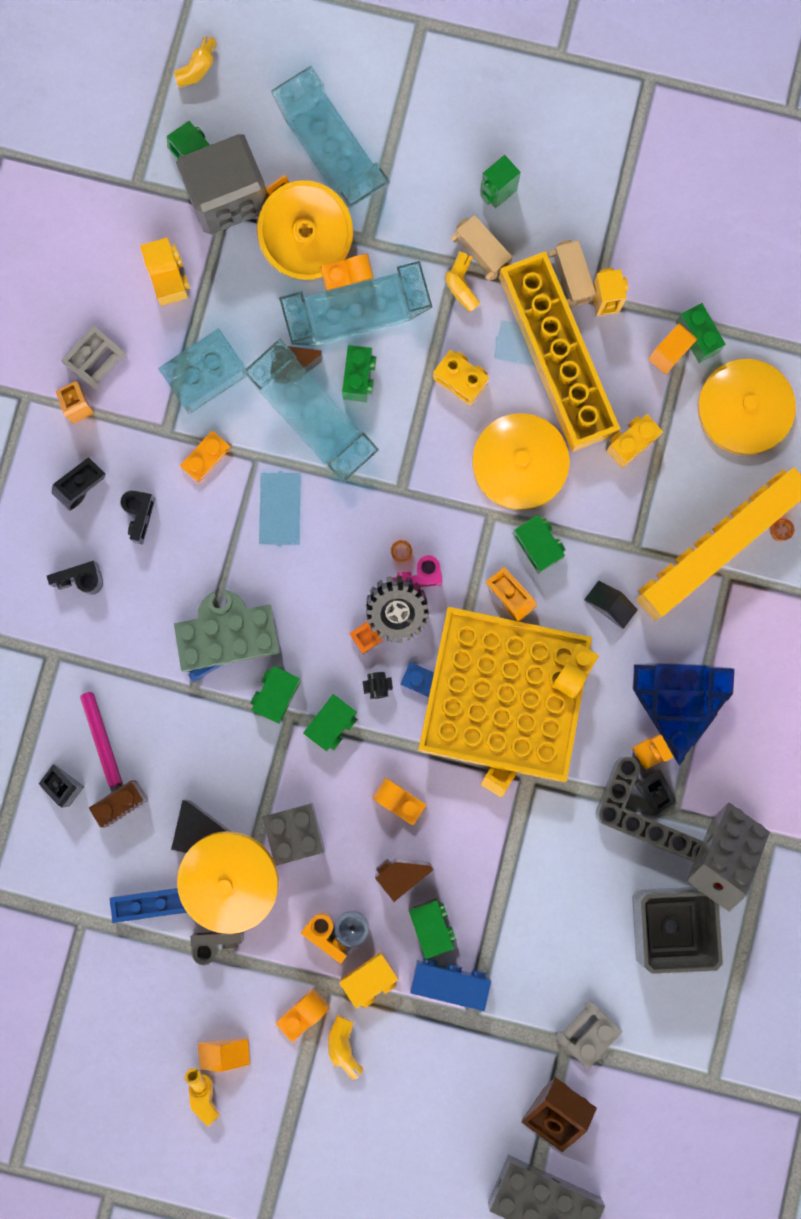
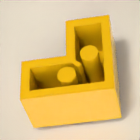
(163, 266)

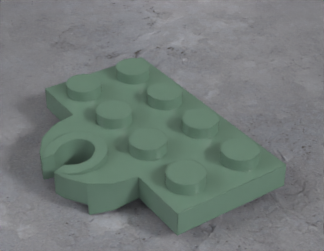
(225, 634)

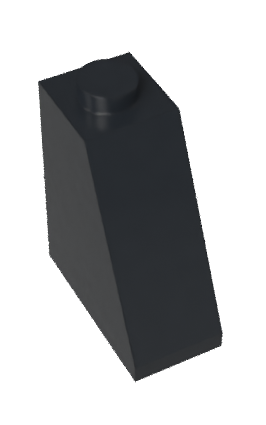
(193, 826)

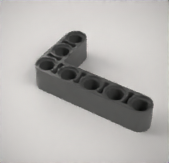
(644, 824)

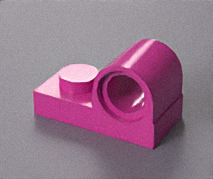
(421, 578)

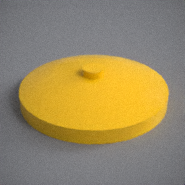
(304, 229)
(746, 407)
(520, 461)
(228, 882)

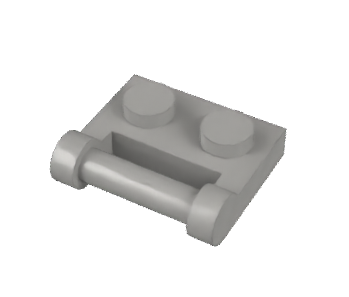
(88, 352)
(594, 1039)

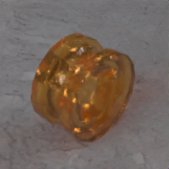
(778, 537)
(394, 553)

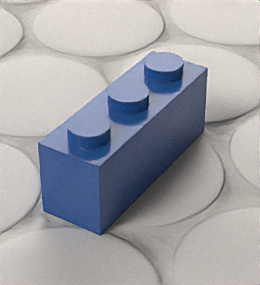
(450, 984)

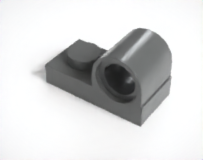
(213, 940)

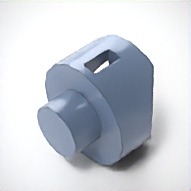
(351, 928)

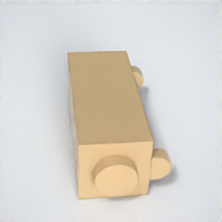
(482, 246)
(573, 273)

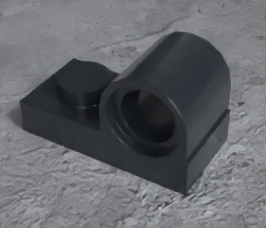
(73, 486)
(138, 528)
(78, 574)

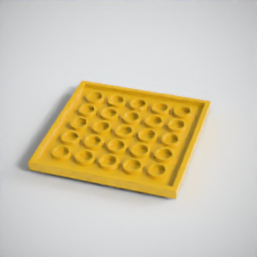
(497, 697)

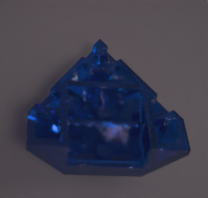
(682, 699)

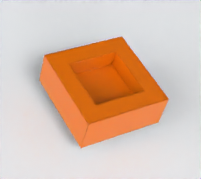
(365, 637)

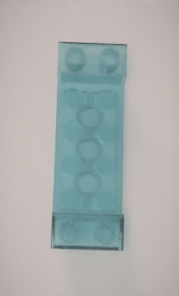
(328, 138)
(356, 307)
(310, 411)

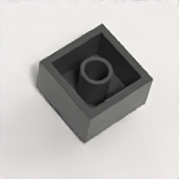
(294, 834)

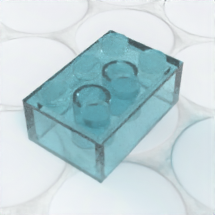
(203, 371)

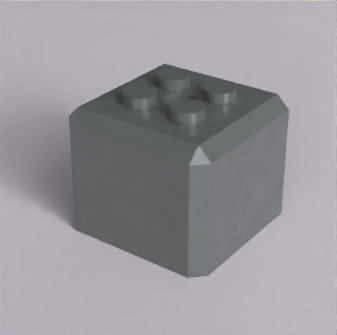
(223, 183)
(697, 940)

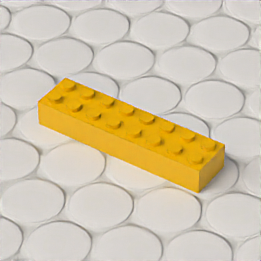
(558, 351)
(717, 549)

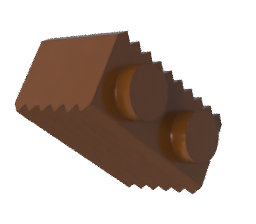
(118, 804)

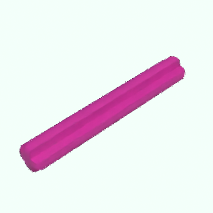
(100, 739)

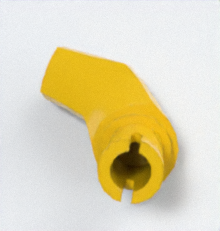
(198, 65)
(458, 286)
(340, 1047)
(201, 1096)

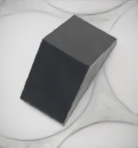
(611, 604)
(60, 786)
(655, 791)

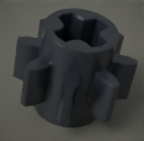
(377, 685)

